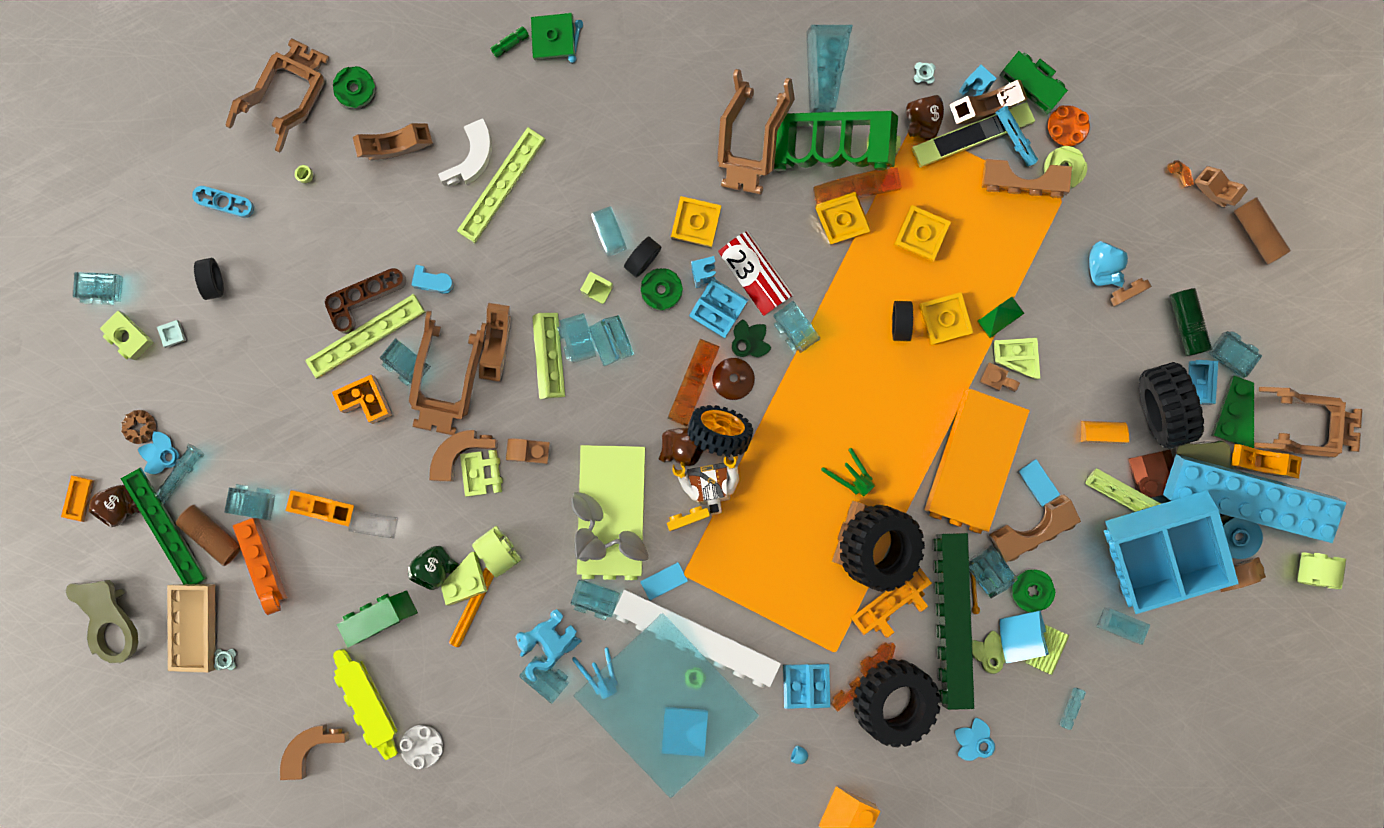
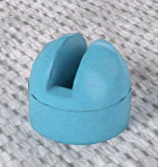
(799, 755)

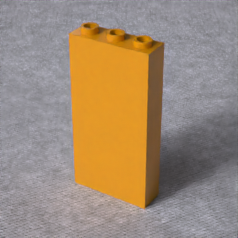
(976, 461)

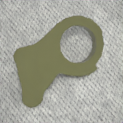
(1210, 452)
(100, 604)

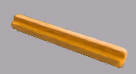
(470, 612)

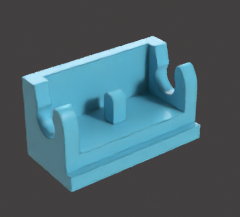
(979, 80)
(701, 270)
(1204, 377)

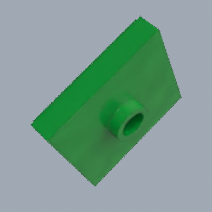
(553, 36)

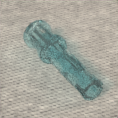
(183, 466)

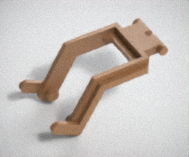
(298, 63)
(746, 170)
(436, 411)
(1340, 431)

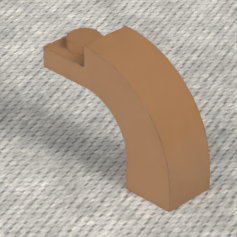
(976, 108)
(393, 144)
(495, 343)
(447, 453)
(295, 755)

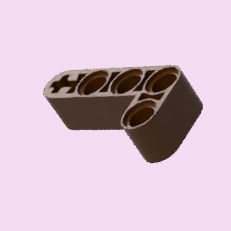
(367, 296)

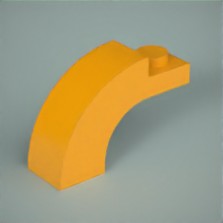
(1266, 462)
(319, 508)

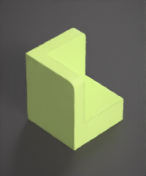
(596, 288)

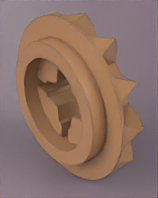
(145, 432)

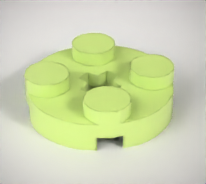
(1074, 159)

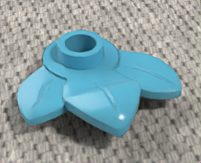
(156, 453)
(972, 739)

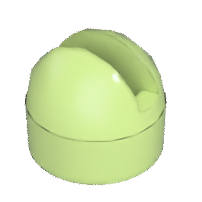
(301, 173)

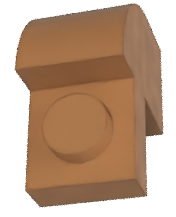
(1219, 188)
(527, 451)
(1247, 574)

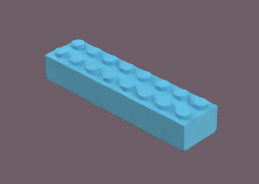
(1257, 498)

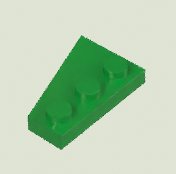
(1236, 414)

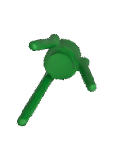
(862, 483)

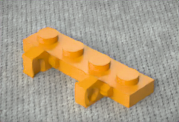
(877, 612)

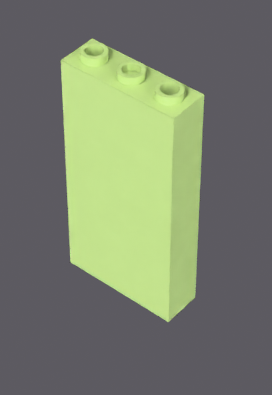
(617, 483)

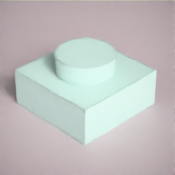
(171, 333)

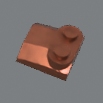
(1151, 472)

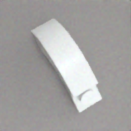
(477, 158)

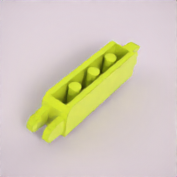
(366, 703)

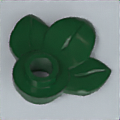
(752, 338)

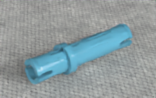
(1004, 115)

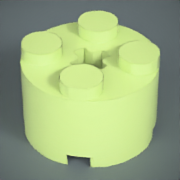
(496, 551)
(1321, 570)

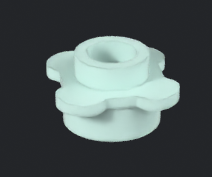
(920, 68)
(220, 655)

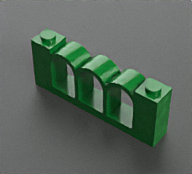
(881, 145)

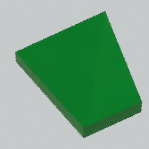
(1000, 317)

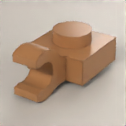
(996, 378)

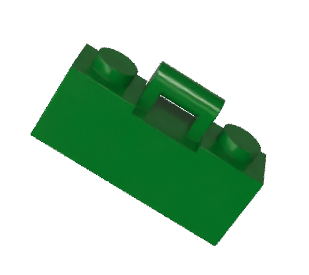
(1039, 88)

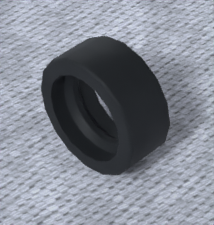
(642, 256)
(208, 278)
(902, 321)

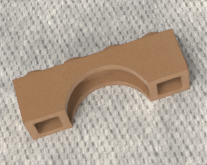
(999, 176)
(1058, 517)

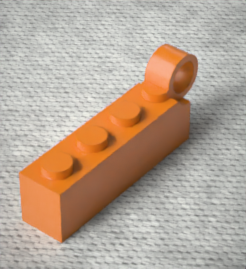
(260, 564)

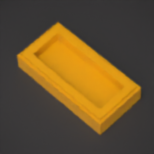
(77, 498)

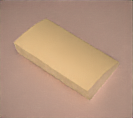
(191, 627)

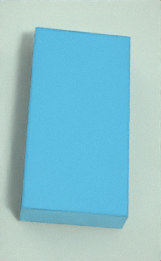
(1038, 482)
(664, 581)

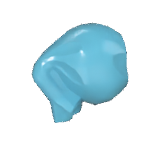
(1106, 264)

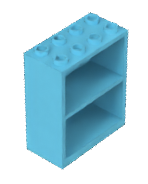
(1170, 552)

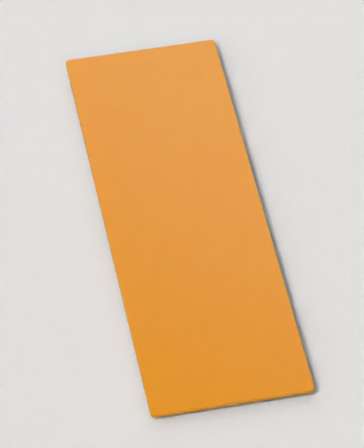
(867, 395)

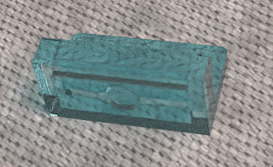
(611, 340)

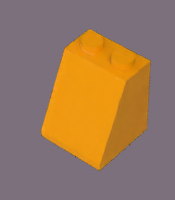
(849, 811)

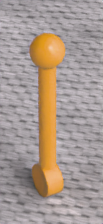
(975, 610)

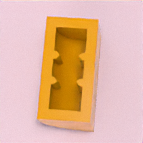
(1104, 432)

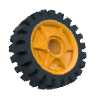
(720, 430)

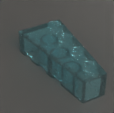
(826, 62)

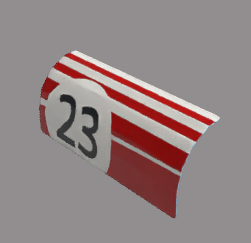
(755, 272)

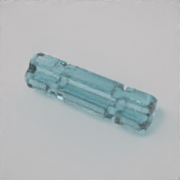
(1072, 708)

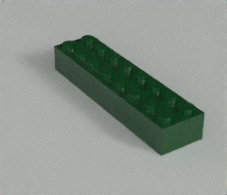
(954, 621)

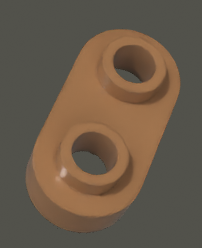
(1137, 287)

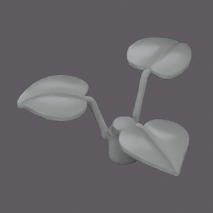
(589, 546)

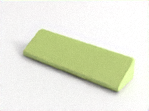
(548, 355)

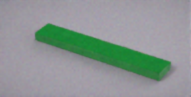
(163, 527)

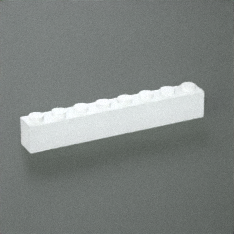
(709, 643)

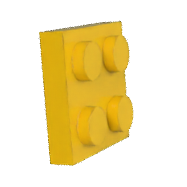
(843, 218)
(696, 221)
(922, 233)
(946, 318)
(696, 514)

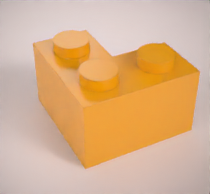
(363, 393)

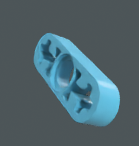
(210, 192)

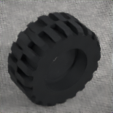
(1171, 405)
(903, 554)
(916, 717)

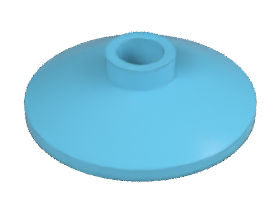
(1251, 538)

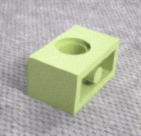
(137, 342)

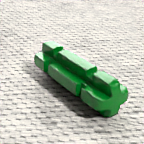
(509, 41)

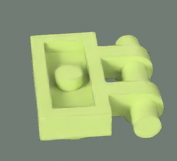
(474, 473)

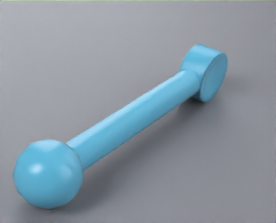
(578, 24)

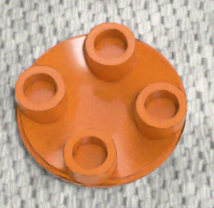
(1068, 125)

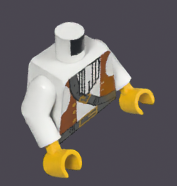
(710, 483)

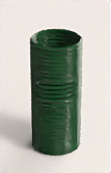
(1188, 312)

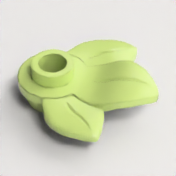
(989, 650)

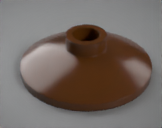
(727, 388)

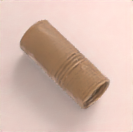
(1263, 230)
(210, 535)

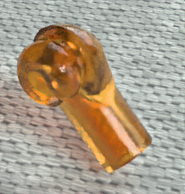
(1183, 170)

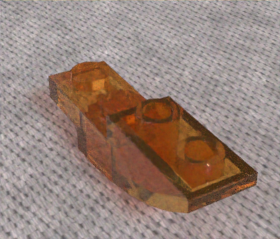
(863, 184)
(693, 382)
(885, 652)

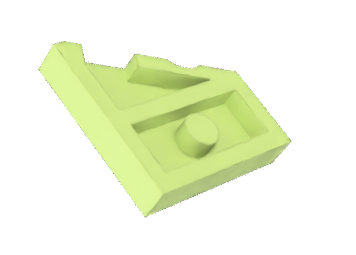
(1018, 355)
(464, 581)

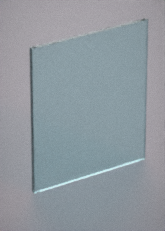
(666, 705)

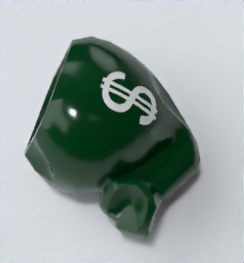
(431, 567)

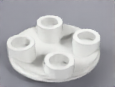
(421, 746)

